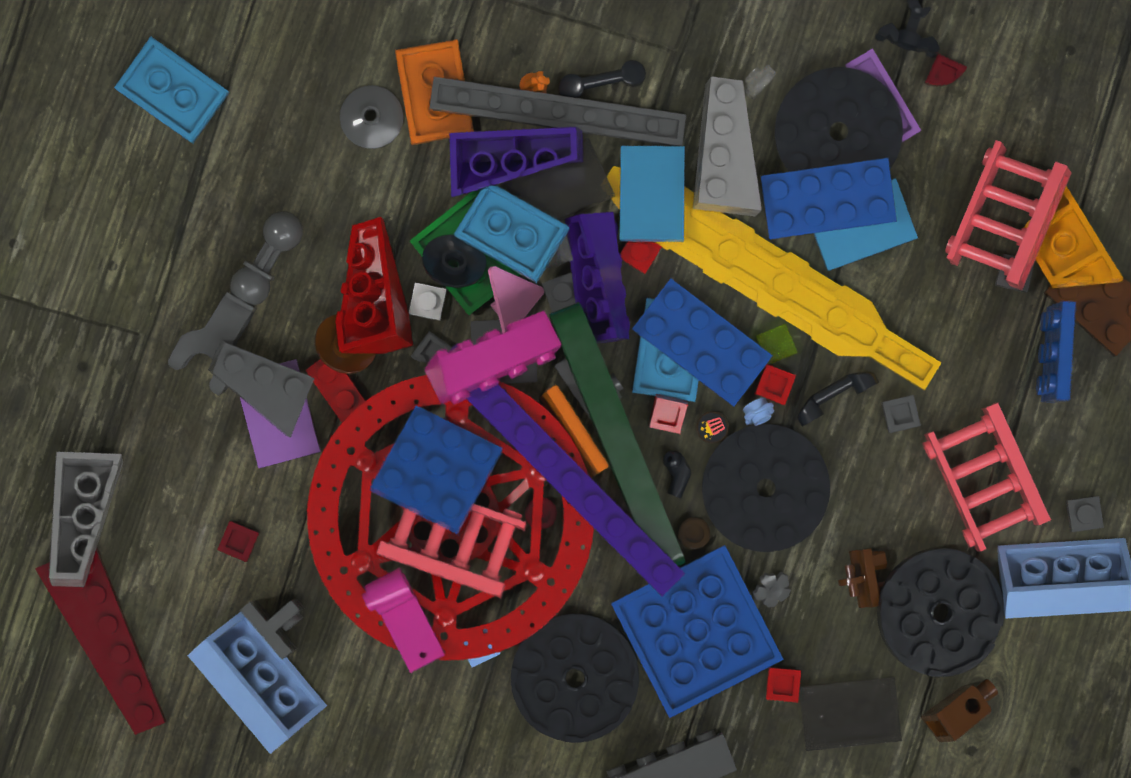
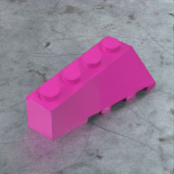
(493, 357)

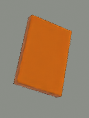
(417, 70)
(561, 409)

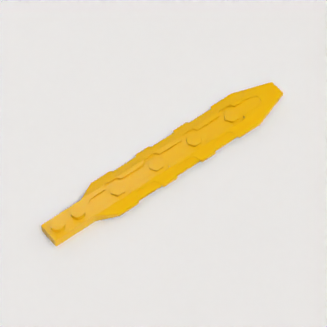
(792, 290)

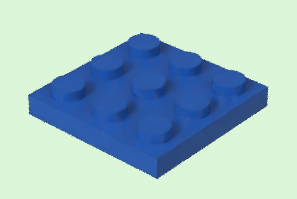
(1056, 352)
(436, 469)

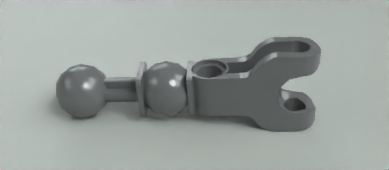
(248, 288)

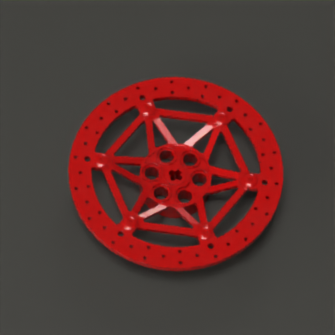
(444, 609)

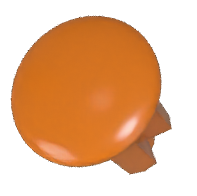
(534, 82)

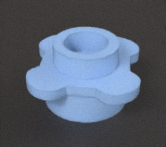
(758, 412)

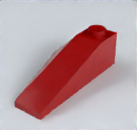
(373, 302)

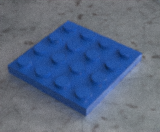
(698, 633)

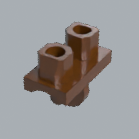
(862, 576)

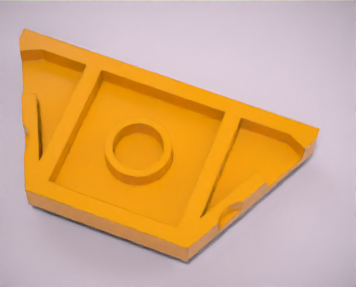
(1072, 250)

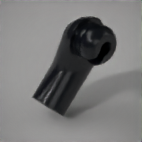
(679, 471)

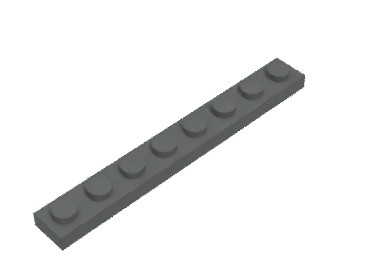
(557, 111)

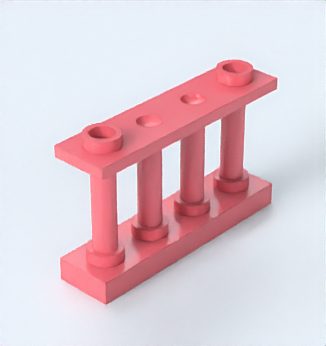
(1027, 239)
(1005, 451)
(458, 569)

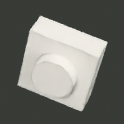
(427, 301)

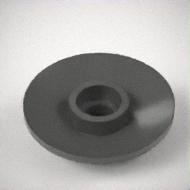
(371, 133)

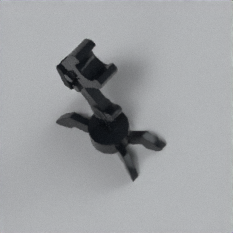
(908, 38)

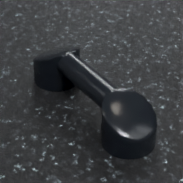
(631, 74)
(859, 381)

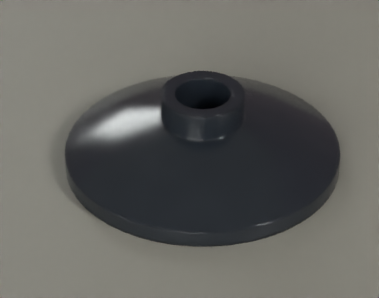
(453, 262)

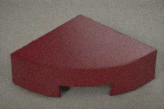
(944, 71)

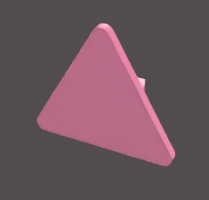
(512, 296)

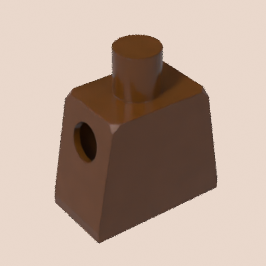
(950, 717)

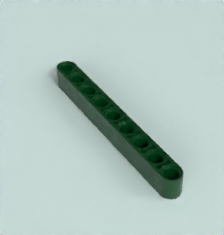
(614, 428)

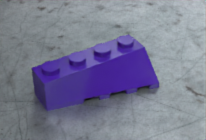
(503, 155)
(598, 274)

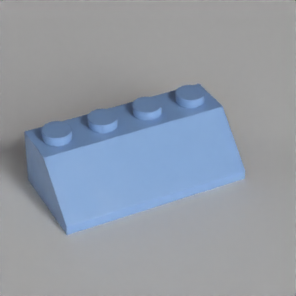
(1065, 578)
(256, 682)

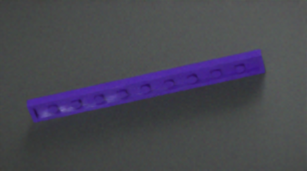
(577, 487)

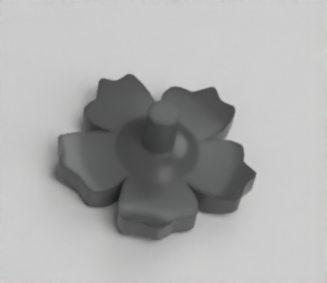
(773, 589)

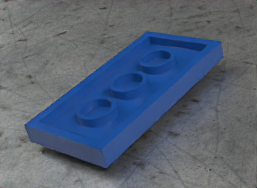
(828, 198)
(702, 342)

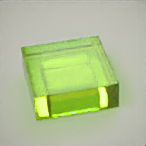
(777, 343)

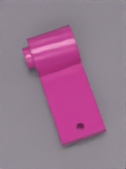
(404, 618)

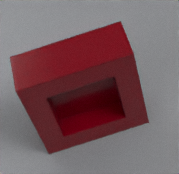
(238, 541)

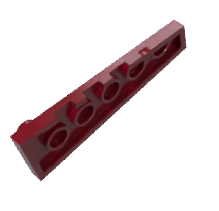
(108, 642)

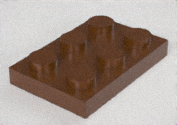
(1100, 311)

